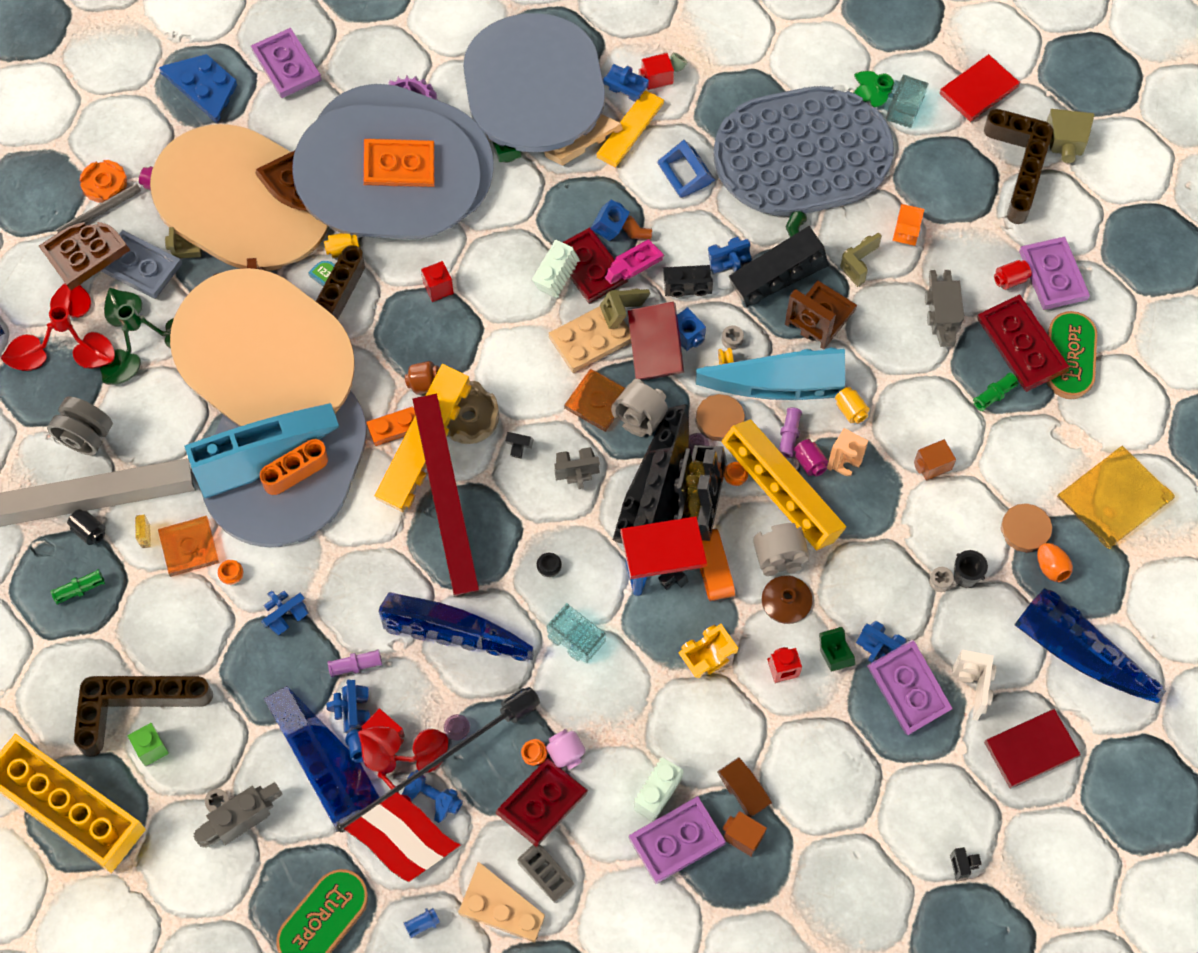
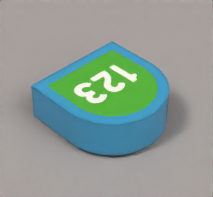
(321, 271)

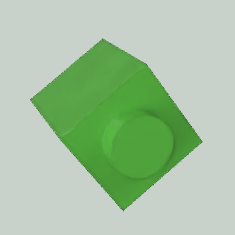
(148, 744)

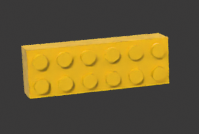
(66, 804)

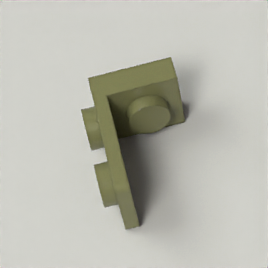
(851, 262)
(615, 302)

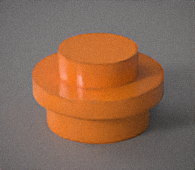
(735, 474)
(230, 572)
(534, 752)

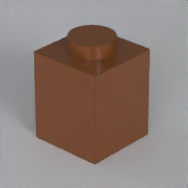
(934, 460)
(744, 833)

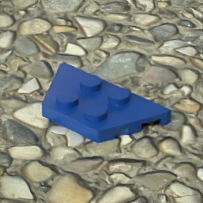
(202, 83)

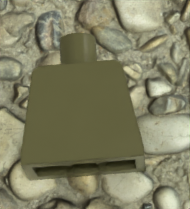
(1069, 133)

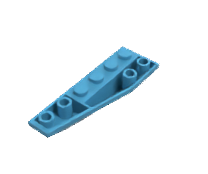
(781, 376)
(242, 452)

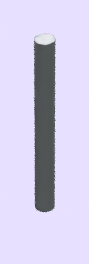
(103, 207)

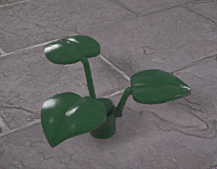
(123, 310)

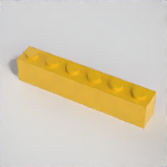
(409, 462)
(783, 484)

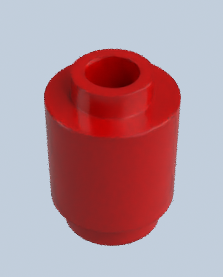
(1012, 274)

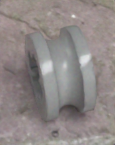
(737, 333)
(940, 572)
(216, 792)

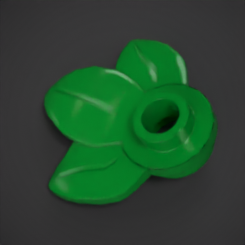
(871, 89)

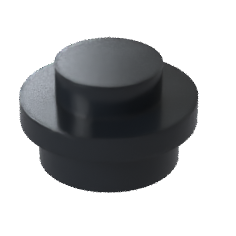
(549, 564)

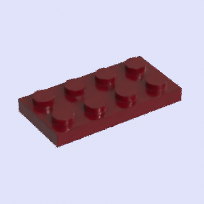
(1023, 343)

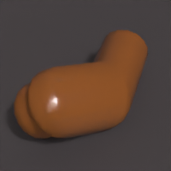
(634, 231)

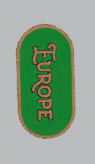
(1077, 343)
(324, 914)

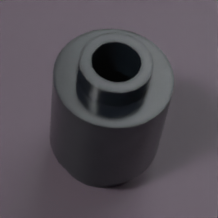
(86, 527)

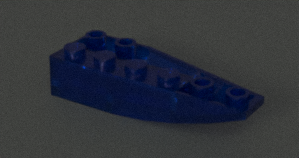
(449, 625)
(1081, 645)
(325, 760)

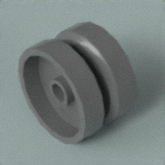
(80, 425)

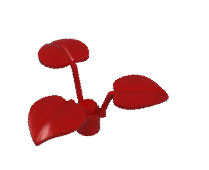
(92, 352)
(382, 744)

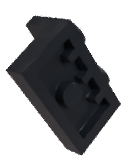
(687, 280)

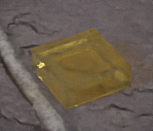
(142, 530)

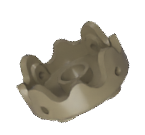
(485, 419)

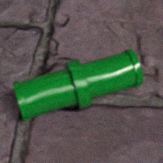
(995, 391)
(77, 587)

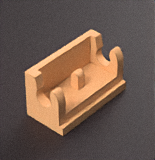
(847, 449)

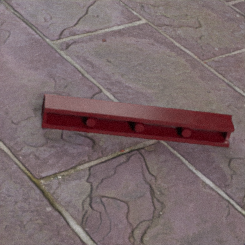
(445, 495)

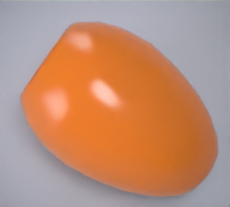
(1054, 562)

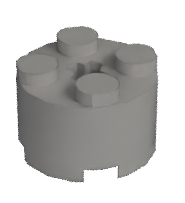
(640, 408)
(781, 549)

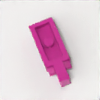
(634, 261)

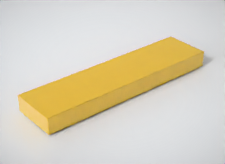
(633, 125)

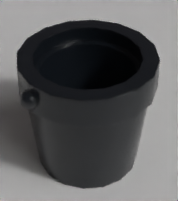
(969, 568)

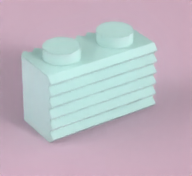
(555, 269)
(658, 789)

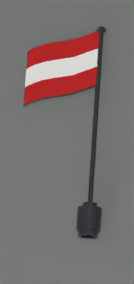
(400, 830)

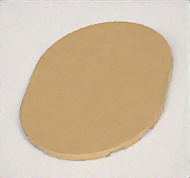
(215, 200)
(260, 347)

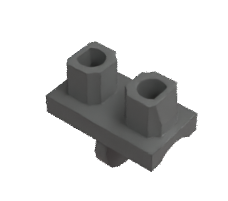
(576, 470)

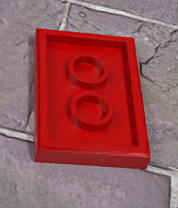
(979, 88)
(663, 547)

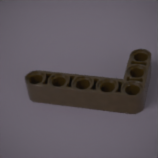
(1035, 138)
(342, 289)
(130, 698)

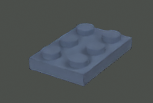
(144, 266)

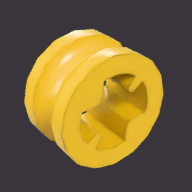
(725, 356)

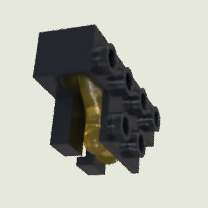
(701, 485)

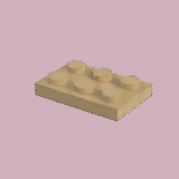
(588, 339)

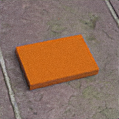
(399, 162)

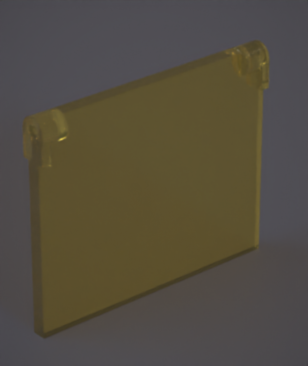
(1115, 496)

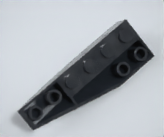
(652, 491)

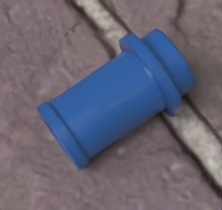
(353, 742)
(422, 922)

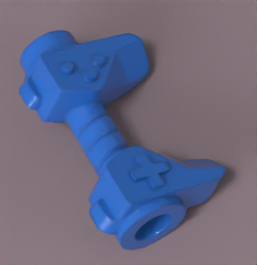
(445, 801)

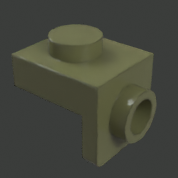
(180, 247)

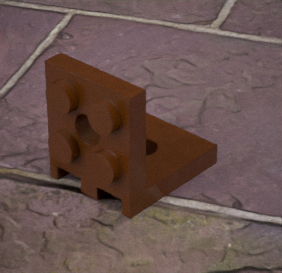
(819, 312)

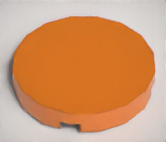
(103, 180)

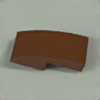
(745, 787)

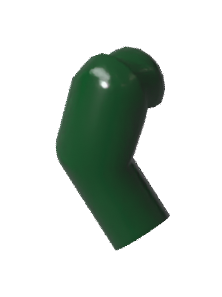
(794, 222)

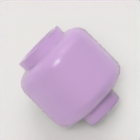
(566, 749)

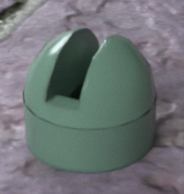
(678, 62)

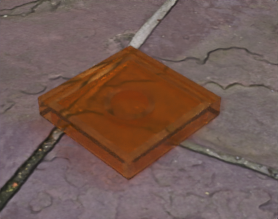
(594, 399)
(188, 546)

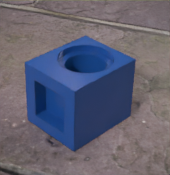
(603, 224)
(689, 320)

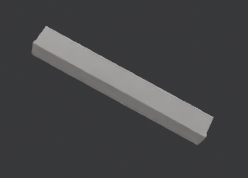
(95, 492)

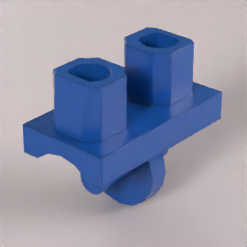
(625, 81)
(729, 256)
(275, 620)
(876, 642)
(351, 696)

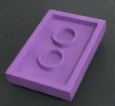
(286, 63)
(1054, 273)
(909, 687)
(676, 840)

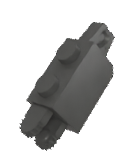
(945, 308)
(237, 815)

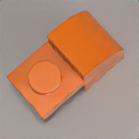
(908, 224)

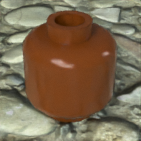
(421, 376)

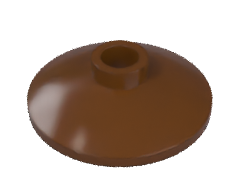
(787, 610)

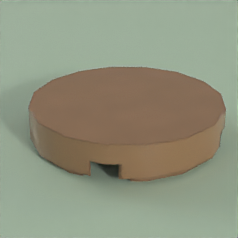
(718, 415)
(1026, 527)

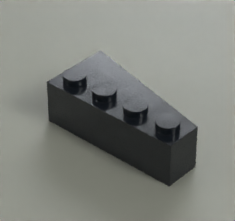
(780, 267)

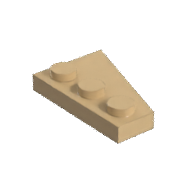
(603, 127)
(499, 906)

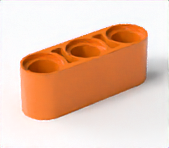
(298, 456)
(717, 574)

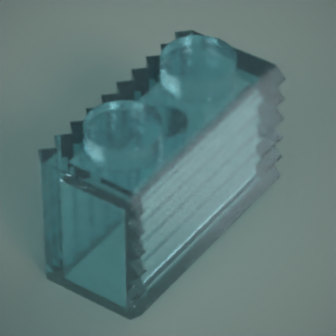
(906, 100)
(575, 633)

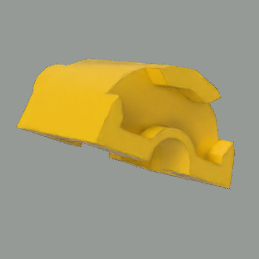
(709, 652)

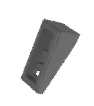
(538, 878)

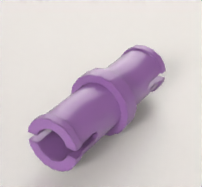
(790, 432)
(355, 663)

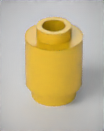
(337, 243)
(852, 405)

